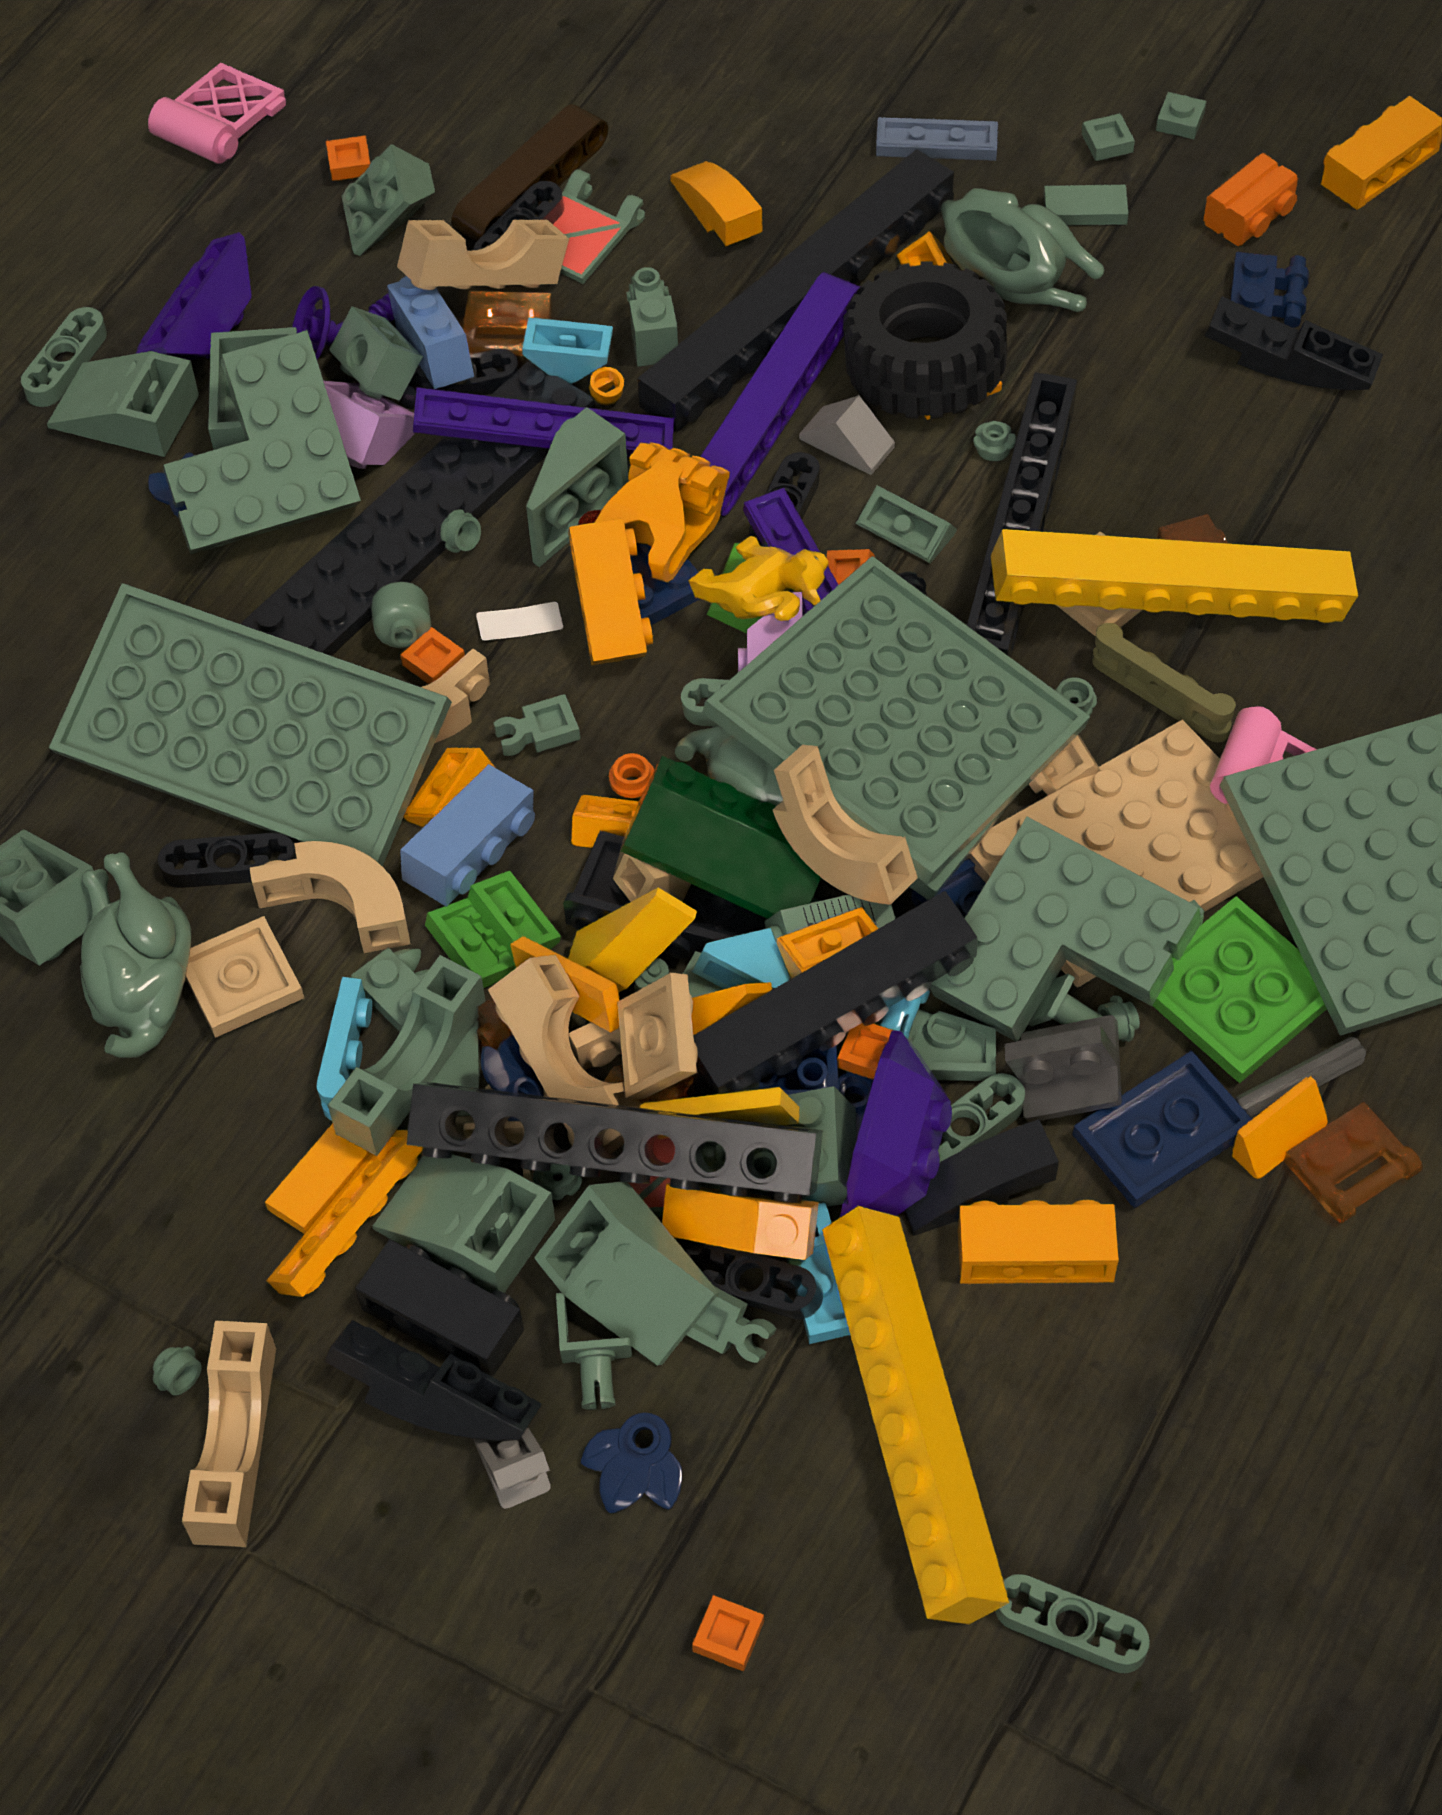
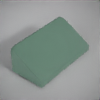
(905, 525)

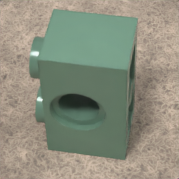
(375, 354)

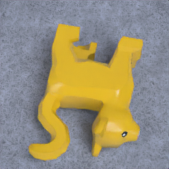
(763, 582)

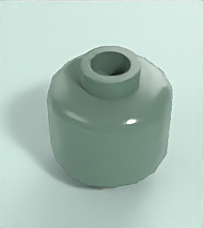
(400, 614)

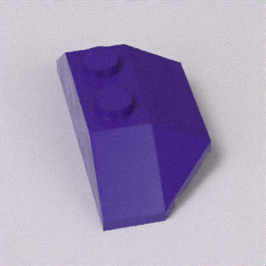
(203, 303)
(898, 1133)

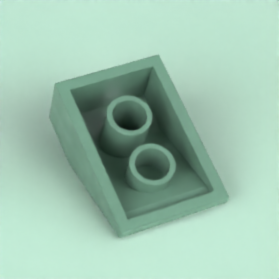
(578, 476)
(41, 897)

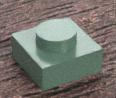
(1181, 115)
(1108, 137)

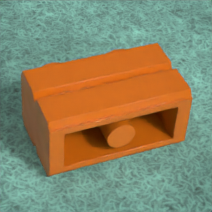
(1251, 200)

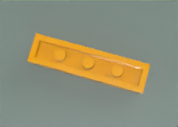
(337, 1225)

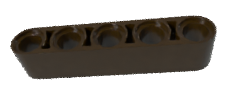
(547, 156)

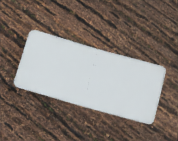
(519, 621)

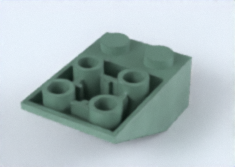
(129, 401)
(820, 1110)
(469, 1218)
(626, 1270)

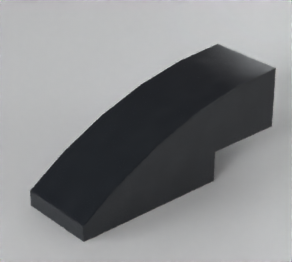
(985, 1172)

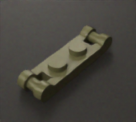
(1162, 685)

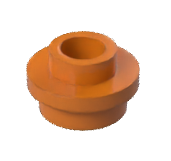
(630, 766)

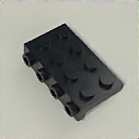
(600, 895)

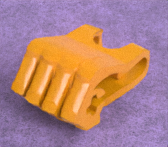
(669, 504)

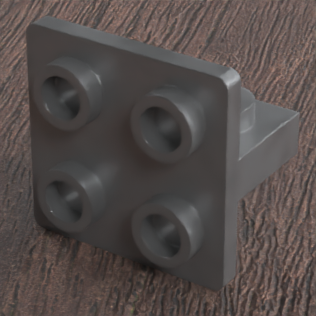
(1068, 1068)

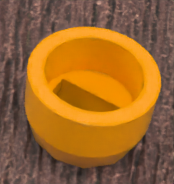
(604, 379)

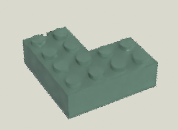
(291, 456)
(1058, 905)

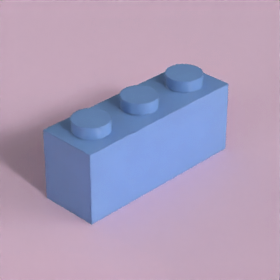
(433, 331)
(467, 835)

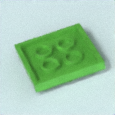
(1240, 990)

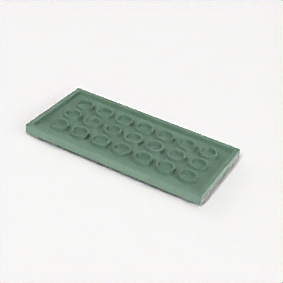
(250, 724)

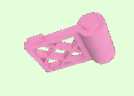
(202, 127)
(1254, 742)

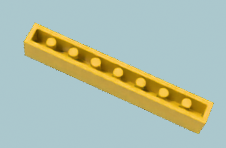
(1173, 576)
(914, 1418)

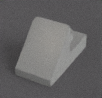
(515, 1468)

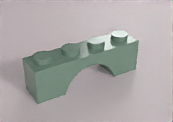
(439, 1017)

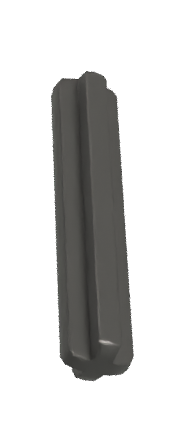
(1321, 1067)

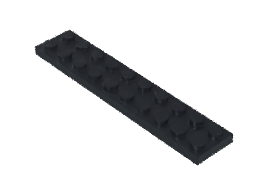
(402, 527)

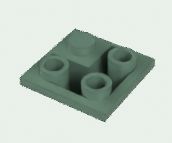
(385, 197)

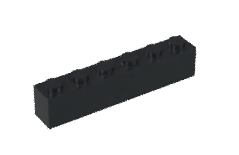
(835, 997)

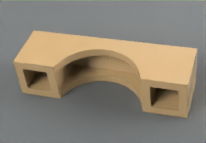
(524, 255)
(537, 1008)
(225, 1478)

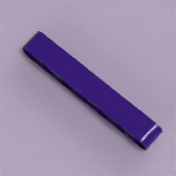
(779, 384)

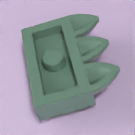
(390, 982)

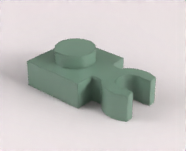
(543, 724)
(725, 1325)

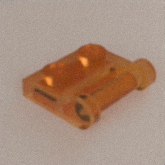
(502, 314)
(1343, 1150)

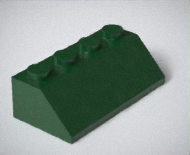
(717, 841)

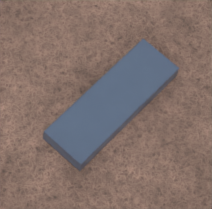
(937, 138)

